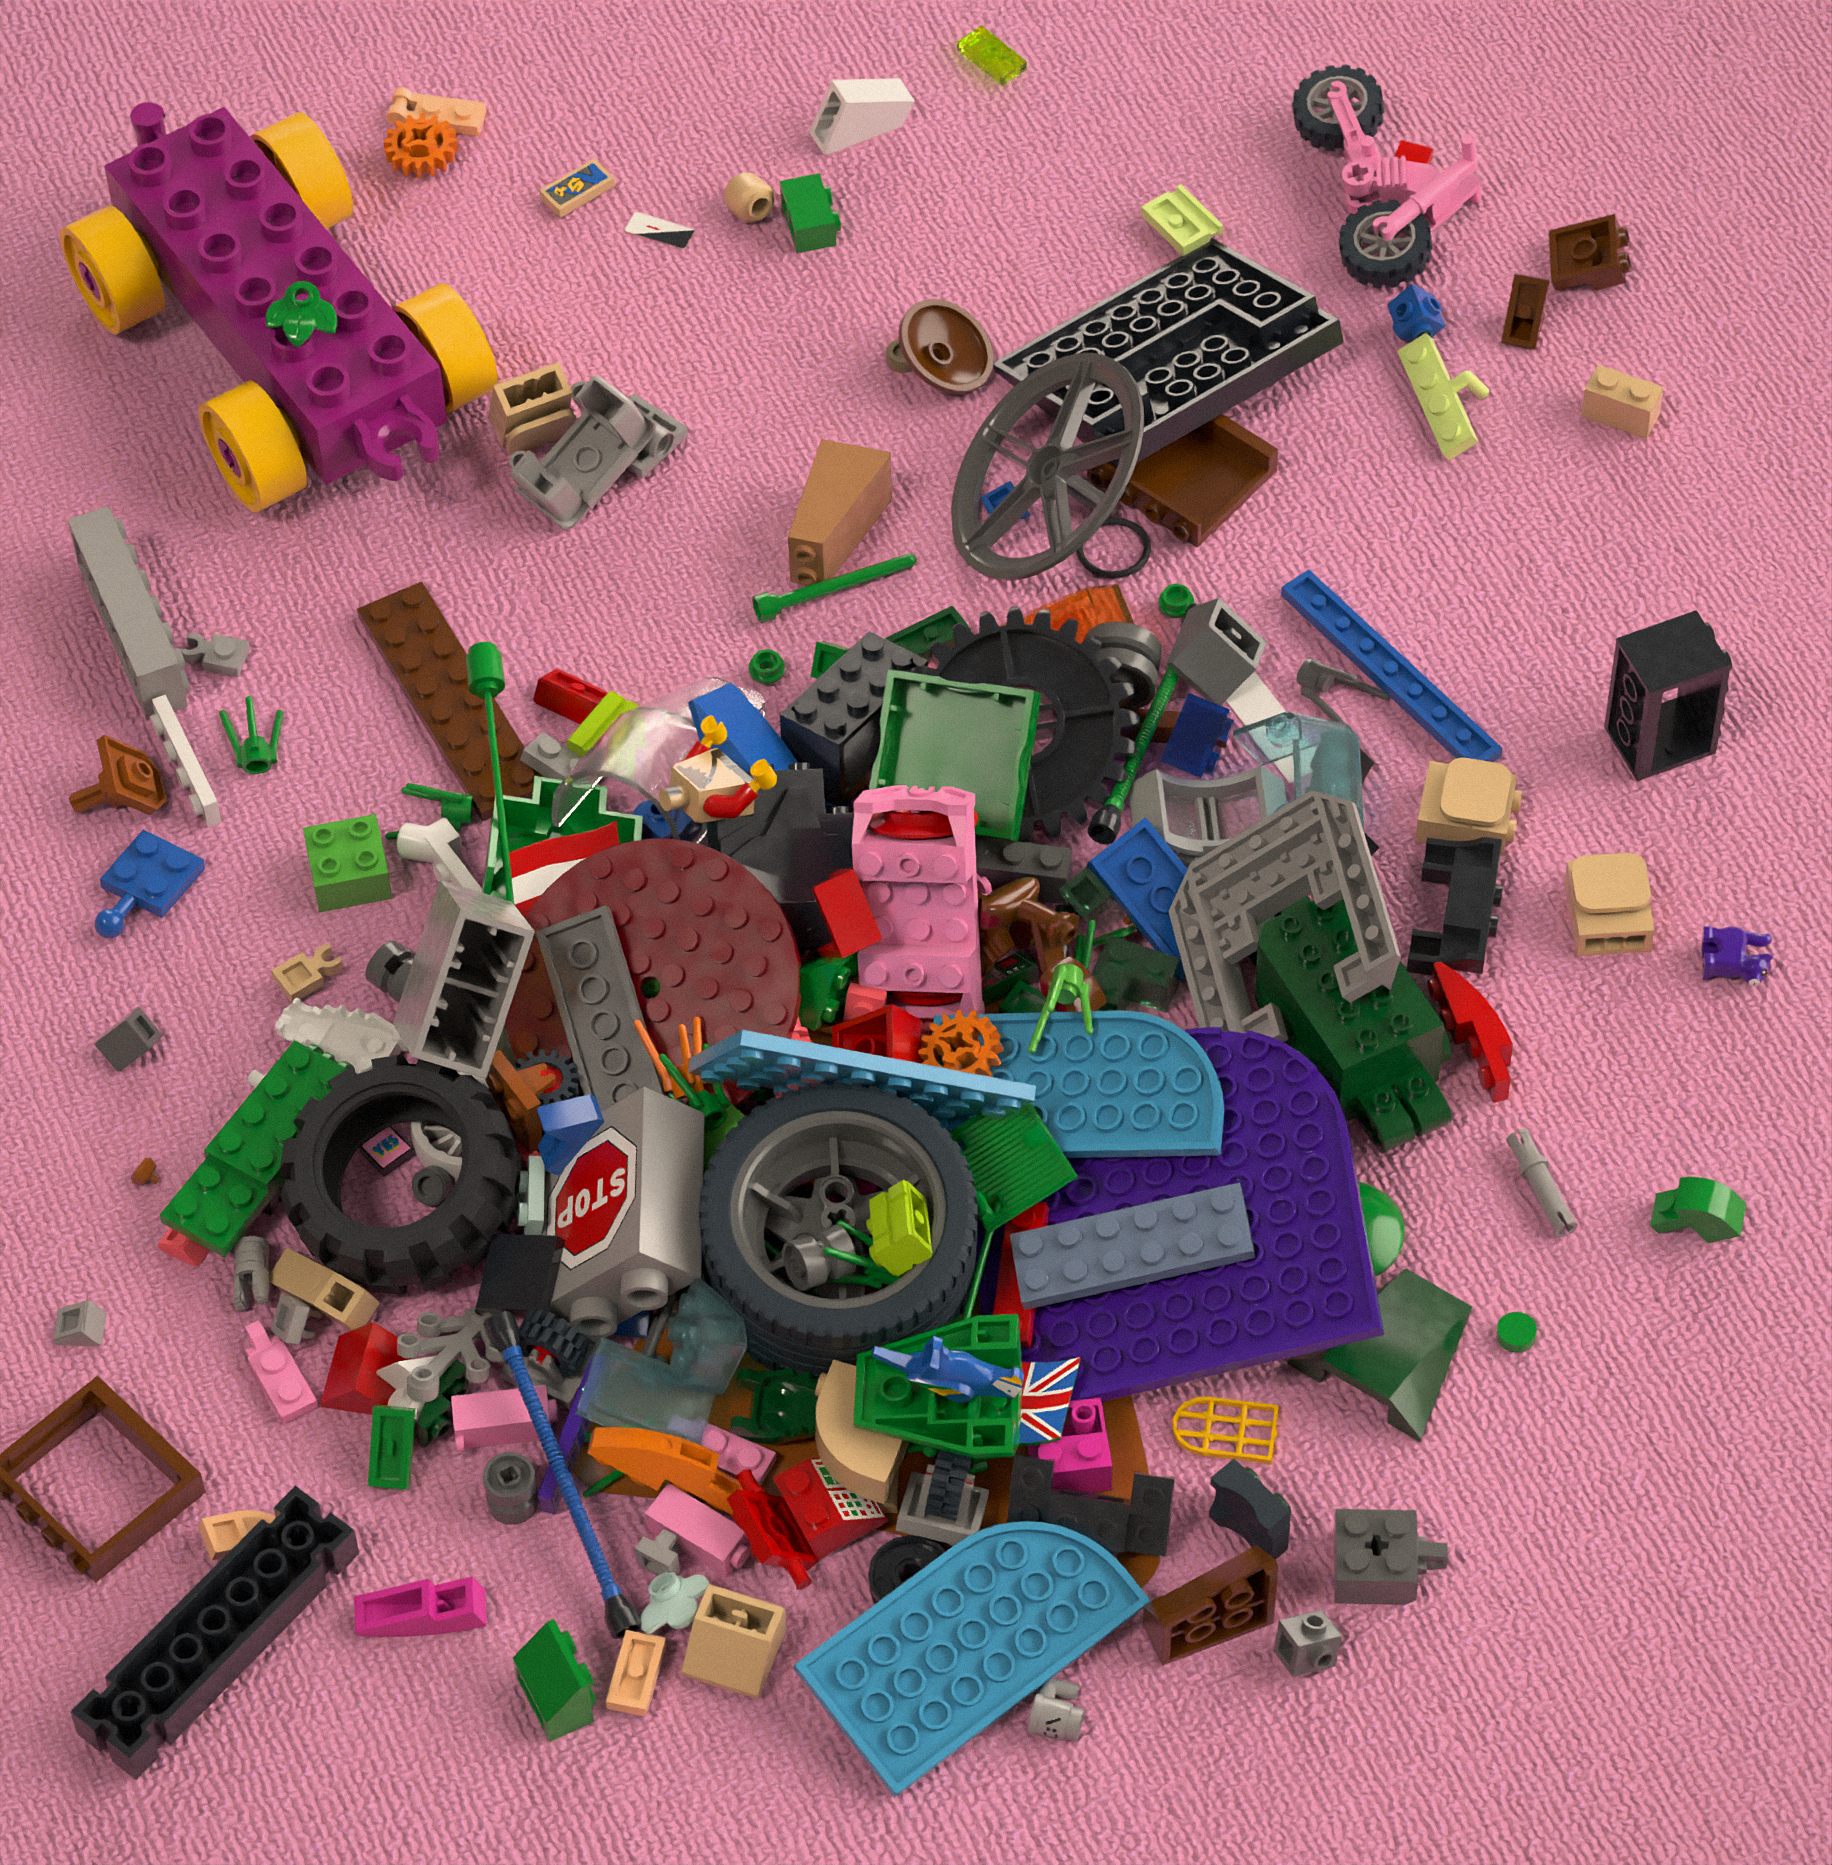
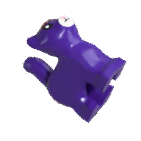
(1726, 956)

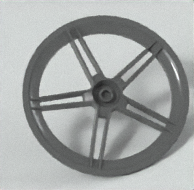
(1050, 469)

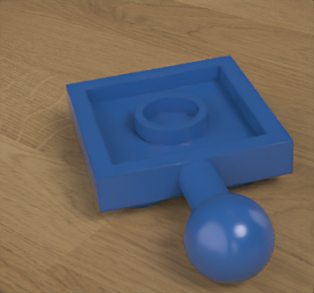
(146, 875)

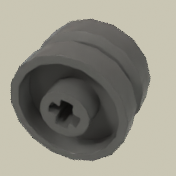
(1139, 655)

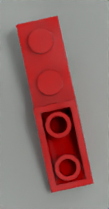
(1476, 1023)

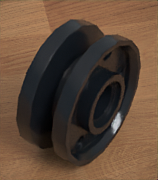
(899, 1560)

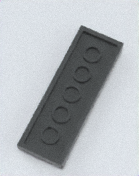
(598, 1006)

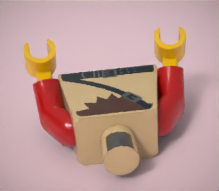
(711, 784)

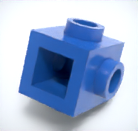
(1415, 314)

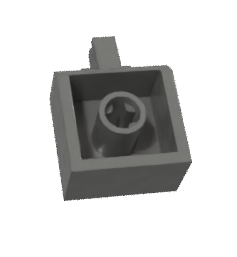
(1381, 1556)

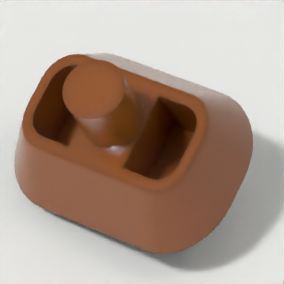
(145, 1172)

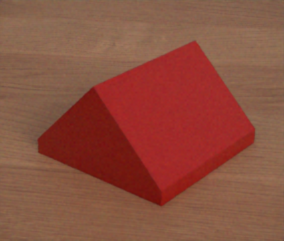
(352, 1376)

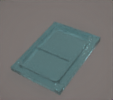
(641, 1393)

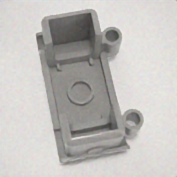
(586, 456)

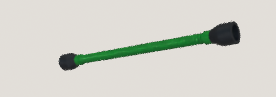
(1107, 820)

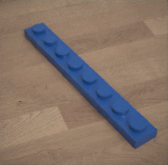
(1389, 669)

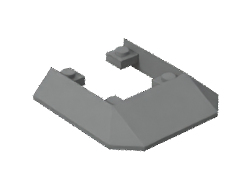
(1225, 894)

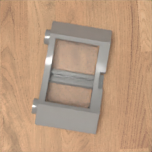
(1204, 813)

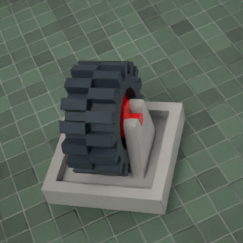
(553, 1355)
(943, 1501)

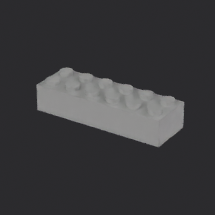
(129, 610)

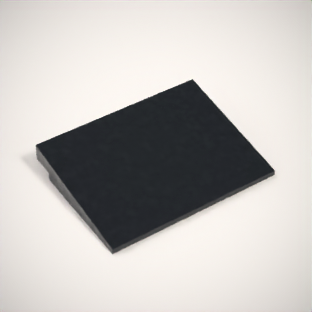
(1191, 338)

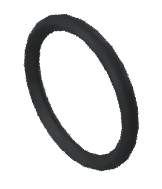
(1123, 573)

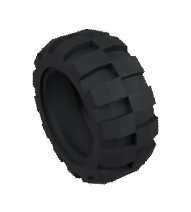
(355, 1112)

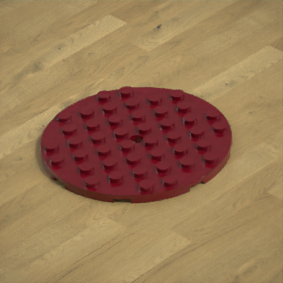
(690, 924)

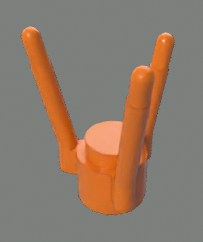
(668, 1081)

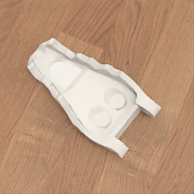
(345, 1034)

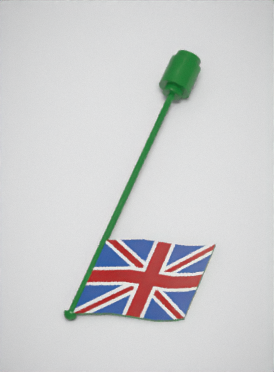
(1045, 1385)

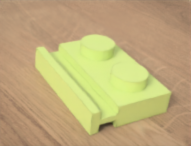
(1181, 220)

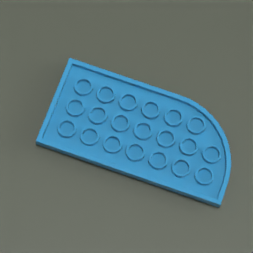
(787, 1064)
(1113, 1093)
(966, 1643)

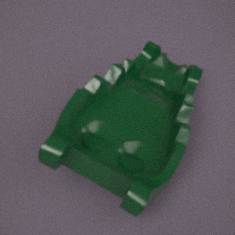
(779, 1407)

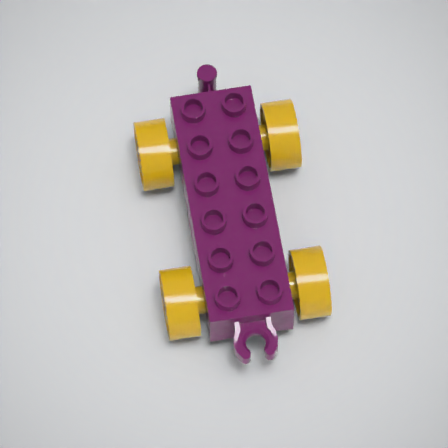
(228, 234)

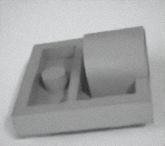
(667, 437)

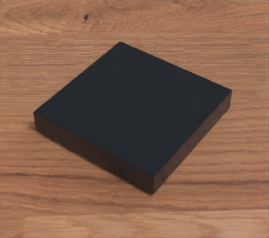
(520, 1273)

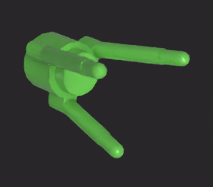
(1065, 987)

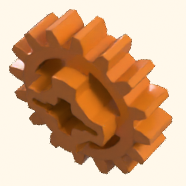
(420, 145)
(959, 1044)

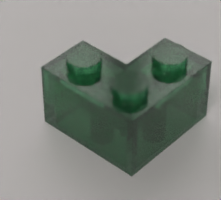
(1136, 975)

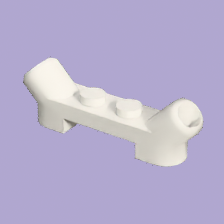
(440, 847)

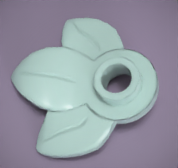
(672, 1601)

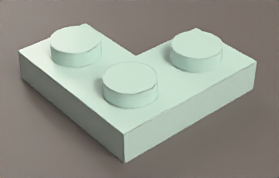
(531, 1197)

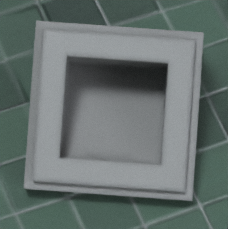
(80, 1325)

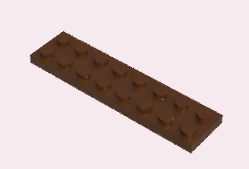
(434, 678)

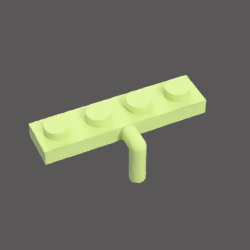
(1439, 395)

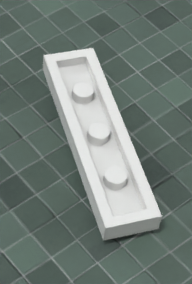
(189, 772)

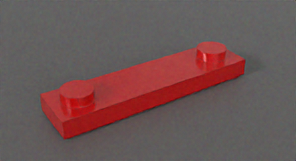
(1007, 1292)

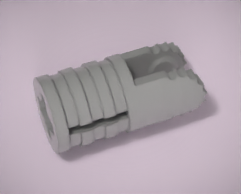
(250, 1271)

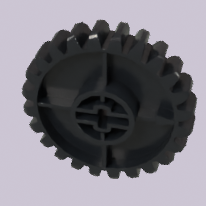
(1073, 694)

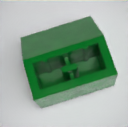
(825, 988)
(555, 1682)

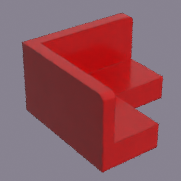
(845, 914)

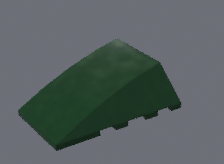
(1408, 1361)

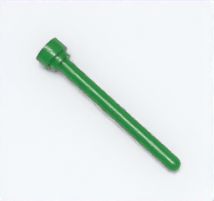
(769, 605)

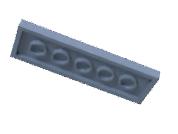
(1132, 1246)

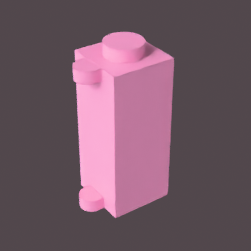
(497, 1418)
(700, 1530)

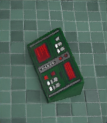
(1006, 975)

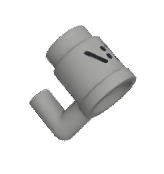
(1053, 1716)

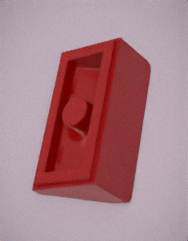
(567, 695)

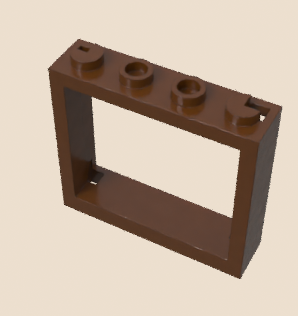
(60, 1424)

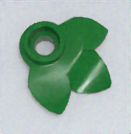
(301, 317)

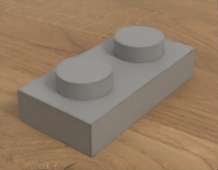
(550, 757)

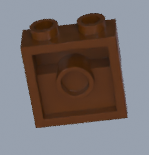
(1589, 254)

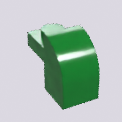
(1700, 1204)

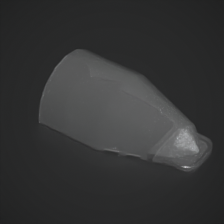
(641, 753)

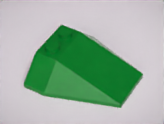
(912, 1413)

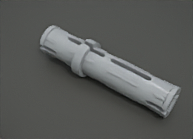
(1534, 1169)

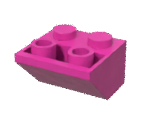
(1083, 1450)

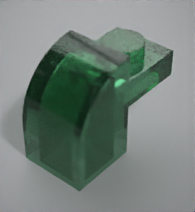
(1086, 895)

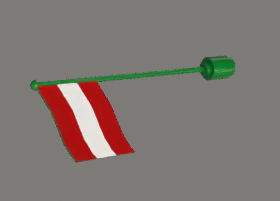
(536, 866)

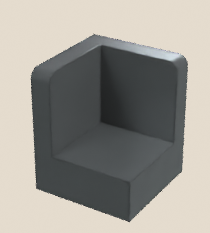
(128, 1039)

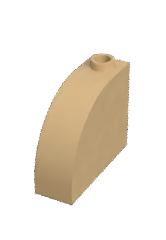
(853, 1456)

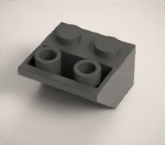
(1215, 650)

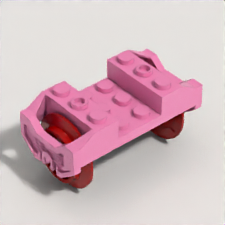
(923, 896)

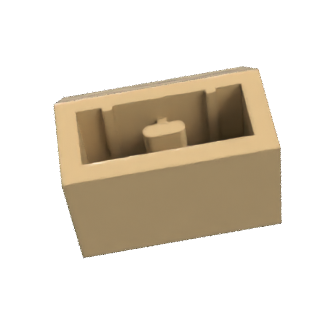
(734, 1641)

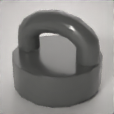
(432, 1185)

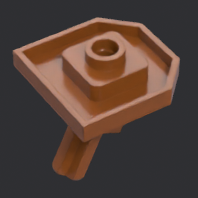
(126, 779)

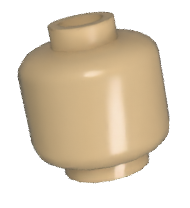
(749, 197)

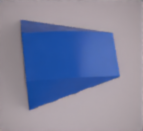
(747, 730)

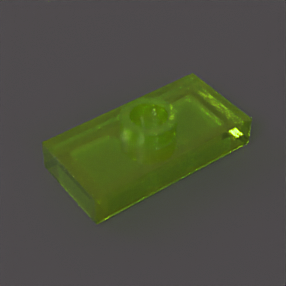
(991, 55)

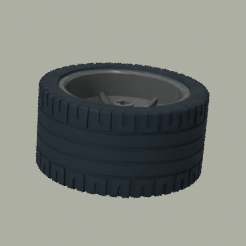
(832, 1138)

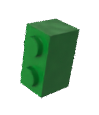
(809, 212)

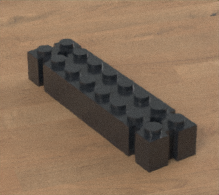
(215, 1632)

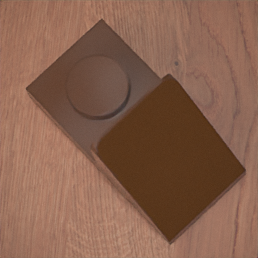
(1525, 311)

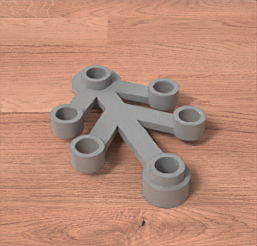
(424, 1380)

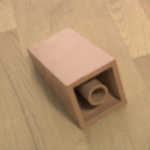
(837, 508)

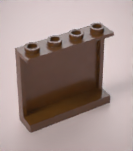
(1197, 478)

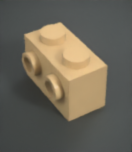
(1622, 401)

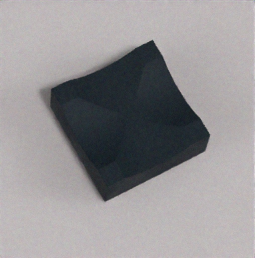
(1250, 1509)

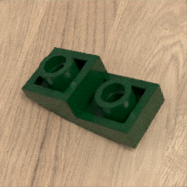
(437, 1414)

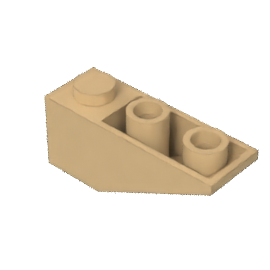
(323, 1290)

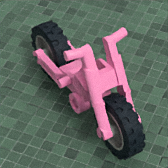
(1397, 192)

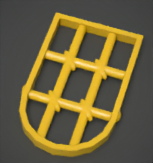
(1239, 1419)

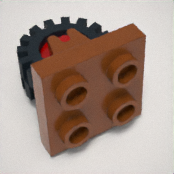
(528, 1087)

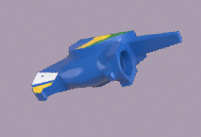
(953, 1372)

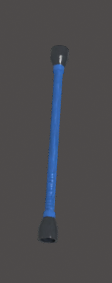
(505, 1337)

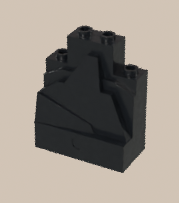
(791, 846)

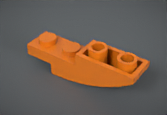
(656, 1456)

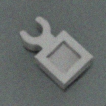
(221, 655)

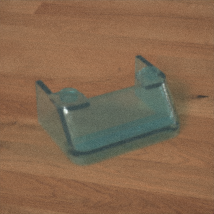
(1322, 751)

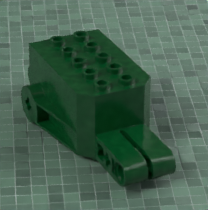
(1372, 1052)

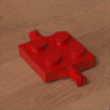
(771, 1529)

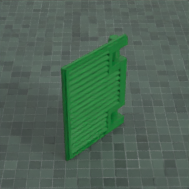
(1012, 1162)

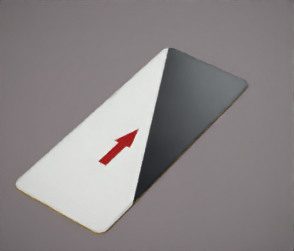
(659, 230)

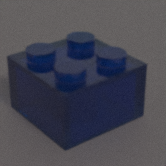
(1197, 737)

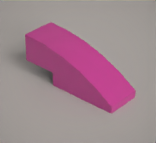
(421, 1609)

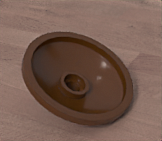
(945, 346)

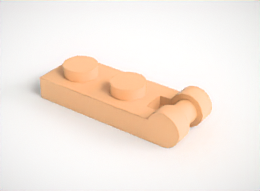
(462, 115)

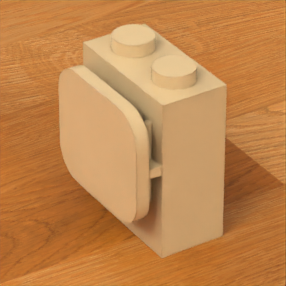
(532, 409)
(1468, 802)
(1609, 904)

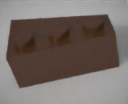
(1214, 1606)

